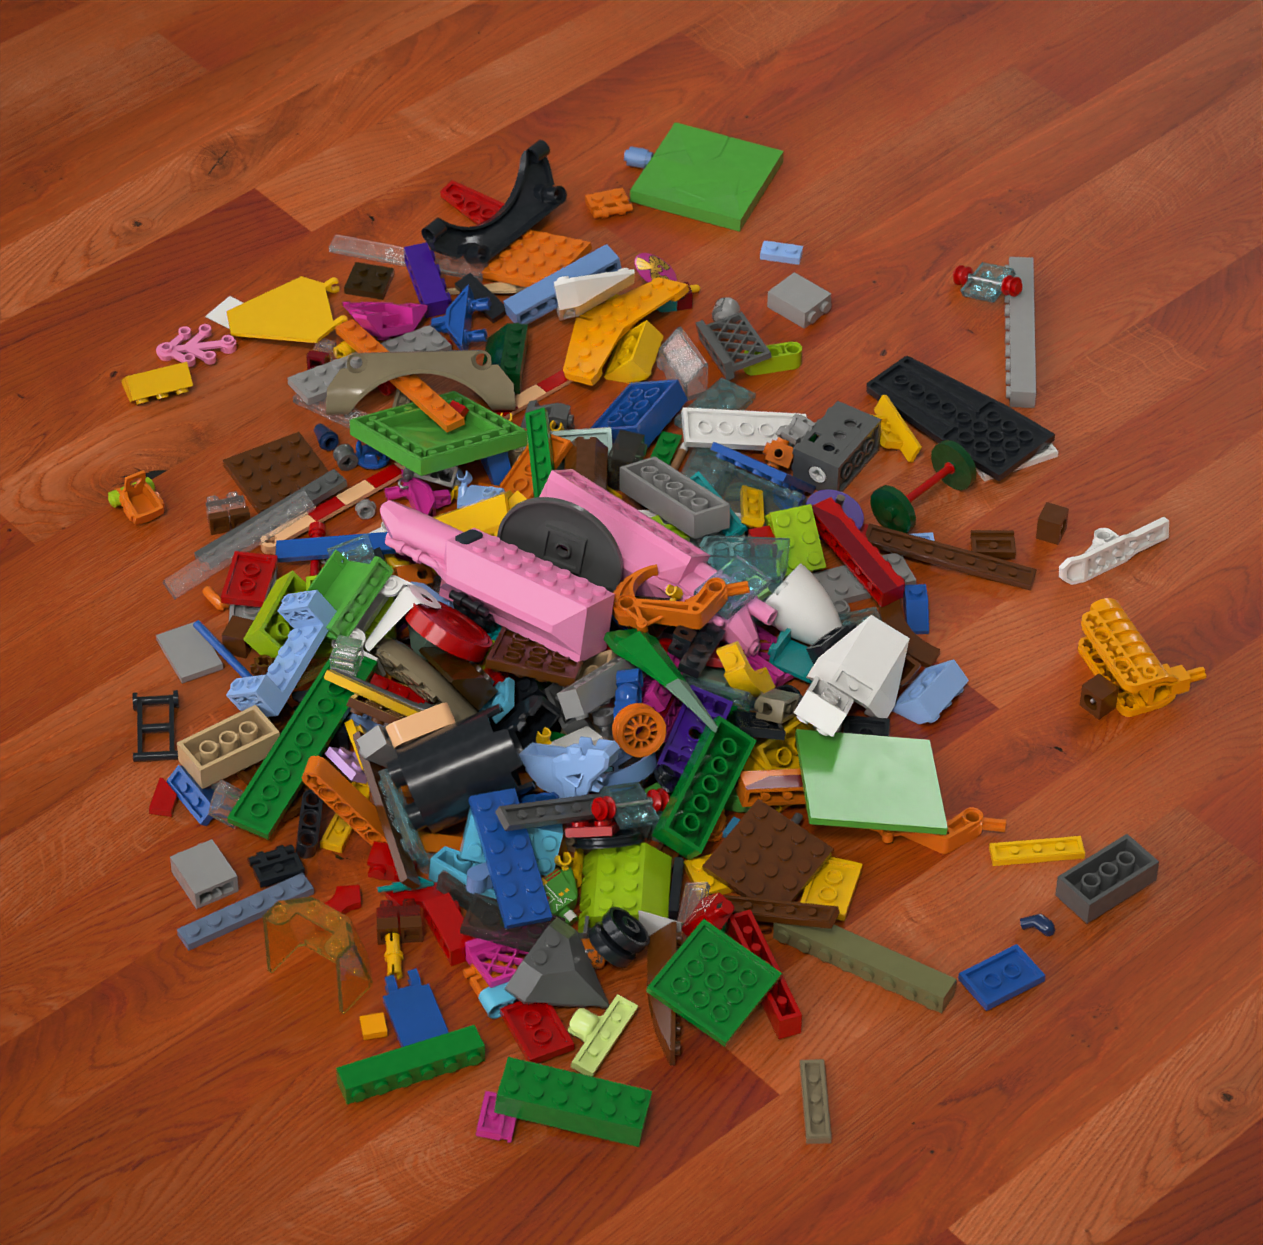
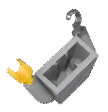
(444, 477)

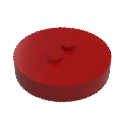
(450, 630)

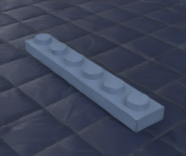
(242, 912)

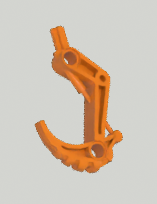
(692, 613)
(960, 831)

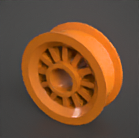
(632, 742)

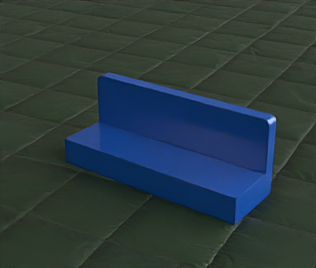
(191, 794)

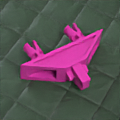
(420, 496)

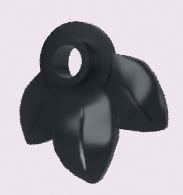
(666, 778)

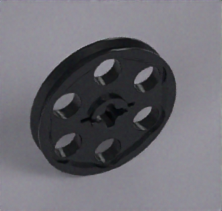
(620, 839)

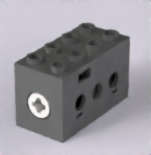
(837, 448)

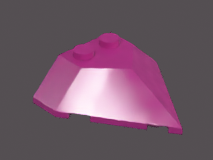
(386, 318)

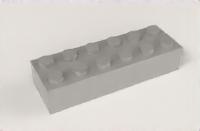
(675, 497)

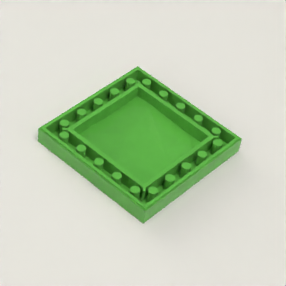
(706, 176)
(425, 448)

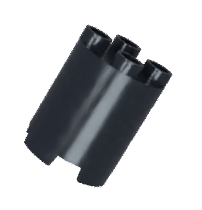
(457, 764)

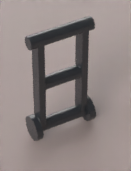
(138, 702)

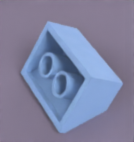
(931, 692)

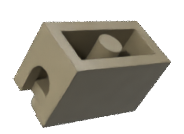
(776, 705)

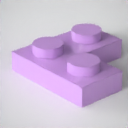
(347, 763)

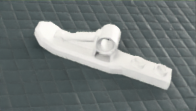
(1111, 550)

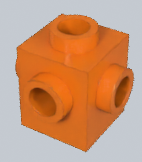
(786, 457)

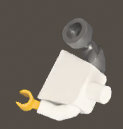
(602, 718)

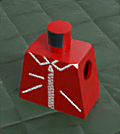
(713, 908)

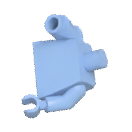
(473, 493)

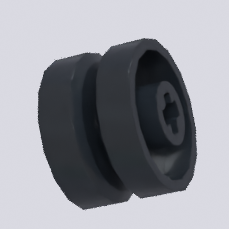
(619, 937)

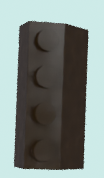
(463, 675)

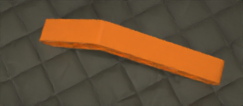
(357, 809)

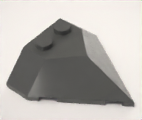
(557, 971)

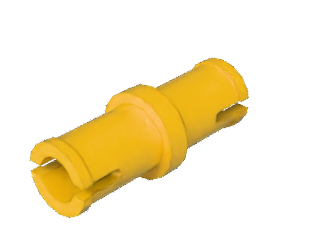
(393, 955)

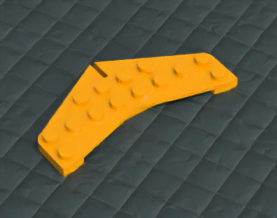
(606, 324)

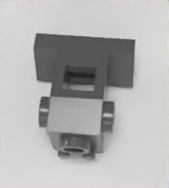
(558, 412)

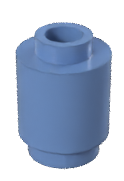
(637, 157)

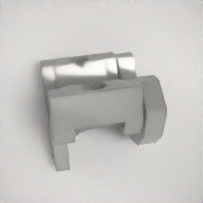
(796, 429)

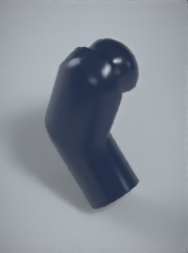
(1040, 922)

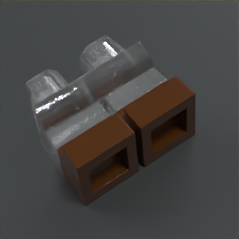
(226, 511)

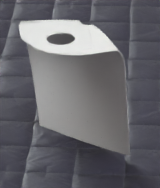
(402, 604)

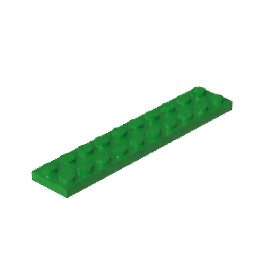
(304, 736)

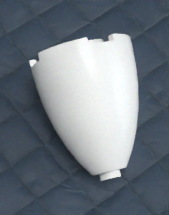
(803, 607)

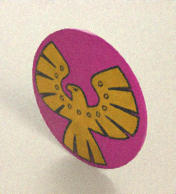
(652, 266)

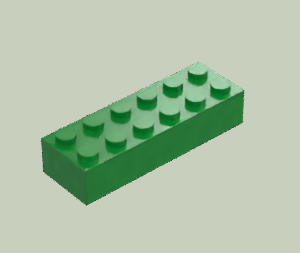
(704, 788)
(573, 1101)

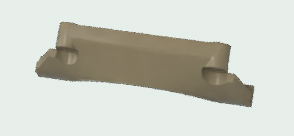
(378, 367)

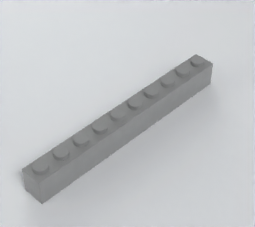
(1021, 337)

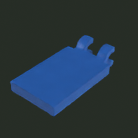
(413, 1010)

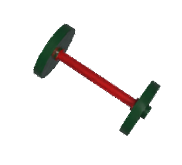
(952, 466)

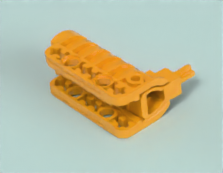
(1130, 660)

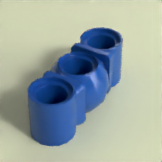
(629, 688)

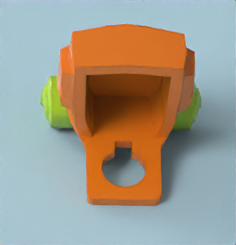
(138, 499)

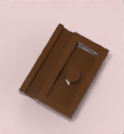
(994, 543)

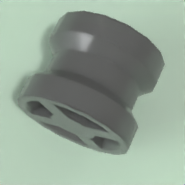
(345, 457)

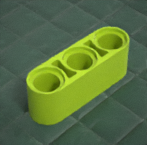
(784, 357)

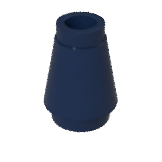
(326, 437)

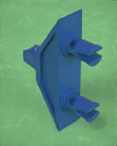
(459, 317)

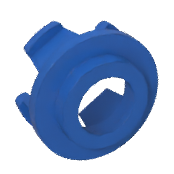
(368, 457)

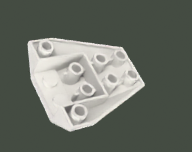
(585, 292)
(866, 666)

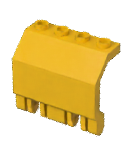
(482, 515)

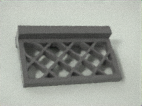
(719, 349)

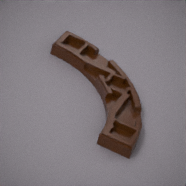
(917, 648)

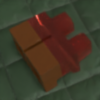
(407, 916)

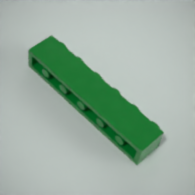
(410, 1064)

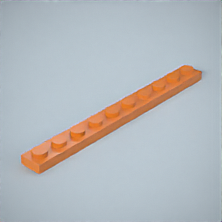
(409, 384)

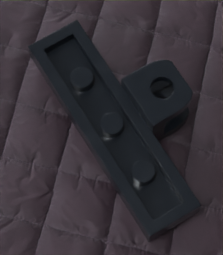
(695, 650)

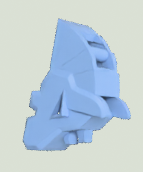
(570, 769)

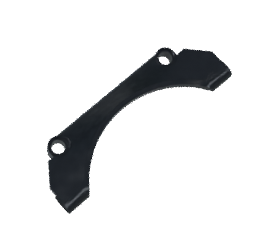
(528, 203)

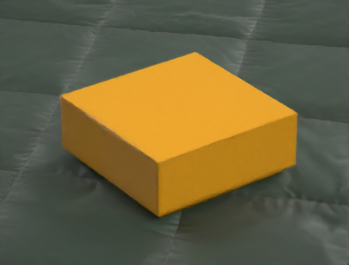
(373, 1026)

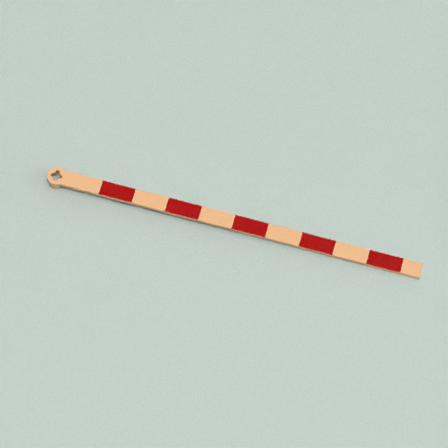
(393, 472)

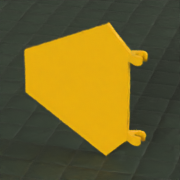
(288, 313)

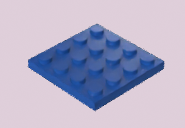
(762, 469)

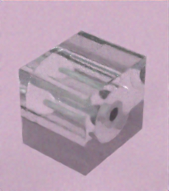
(347, 655)

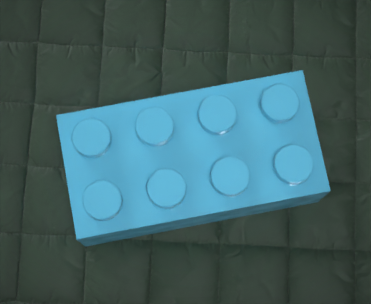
(544, 841)

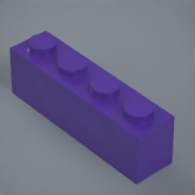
(426, 279)

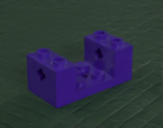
(679, 743)

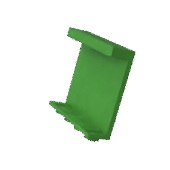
(349, 589)

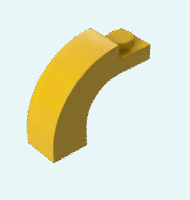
(740, 673)

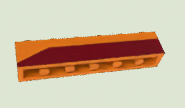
(771, 787)

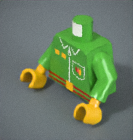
(562, 890)

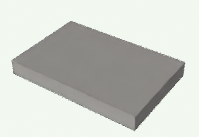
(189, 653)

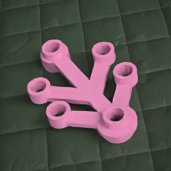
(173, 349)

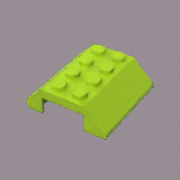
(625, 878)

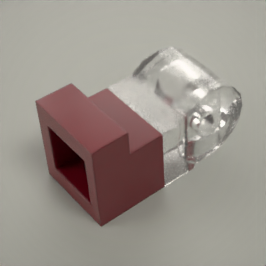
(321, 352)

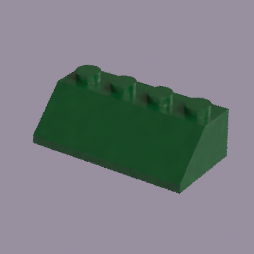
(509, 351)

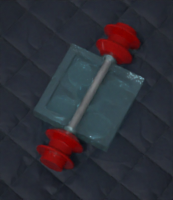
(987, 281)
(630, 805)

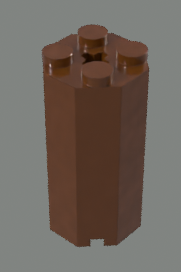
(589, 459)

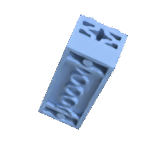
(308, 615)

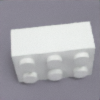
(823, 707)

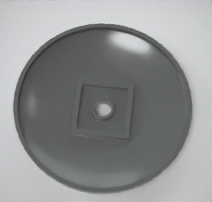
(547, 522)

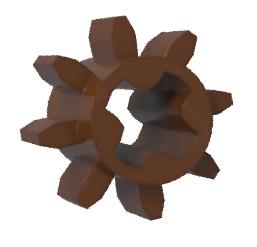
(261, 665)

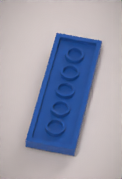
(510, 862)

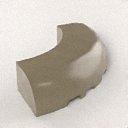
(420, 676)

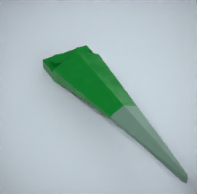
(649, 655)

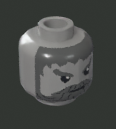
(725, 307)

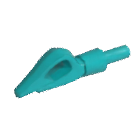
(397, 886)

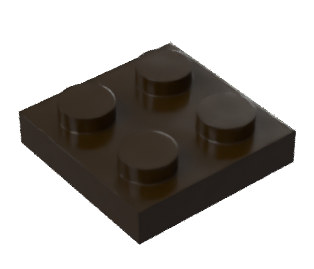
(369, 280)

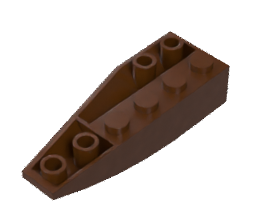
(659, 952)

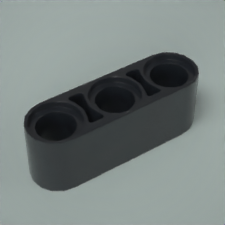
(306, 832)

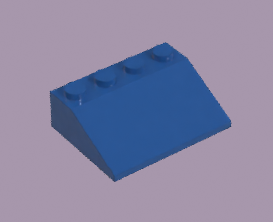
(644, 408)

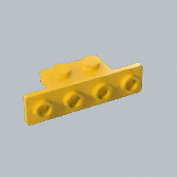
(895, 431)

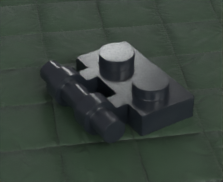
(474, 610)
(276, 865)

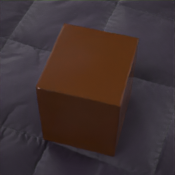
(1052, 523)
(234, 634)
(1099, 696)

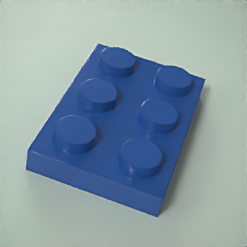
(1001, 977)

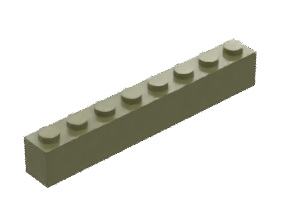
(871, 963)

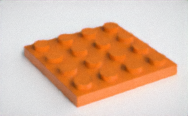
(534, 258)

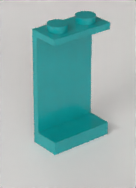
(790, 656)

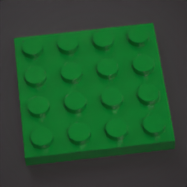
(714, 982)

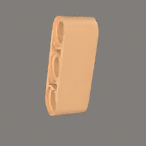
(419, 724)

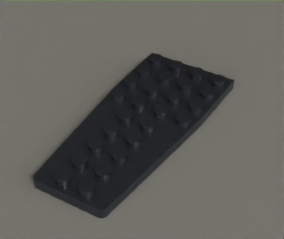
(952, 411)

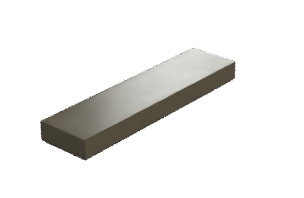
(815, 1101)

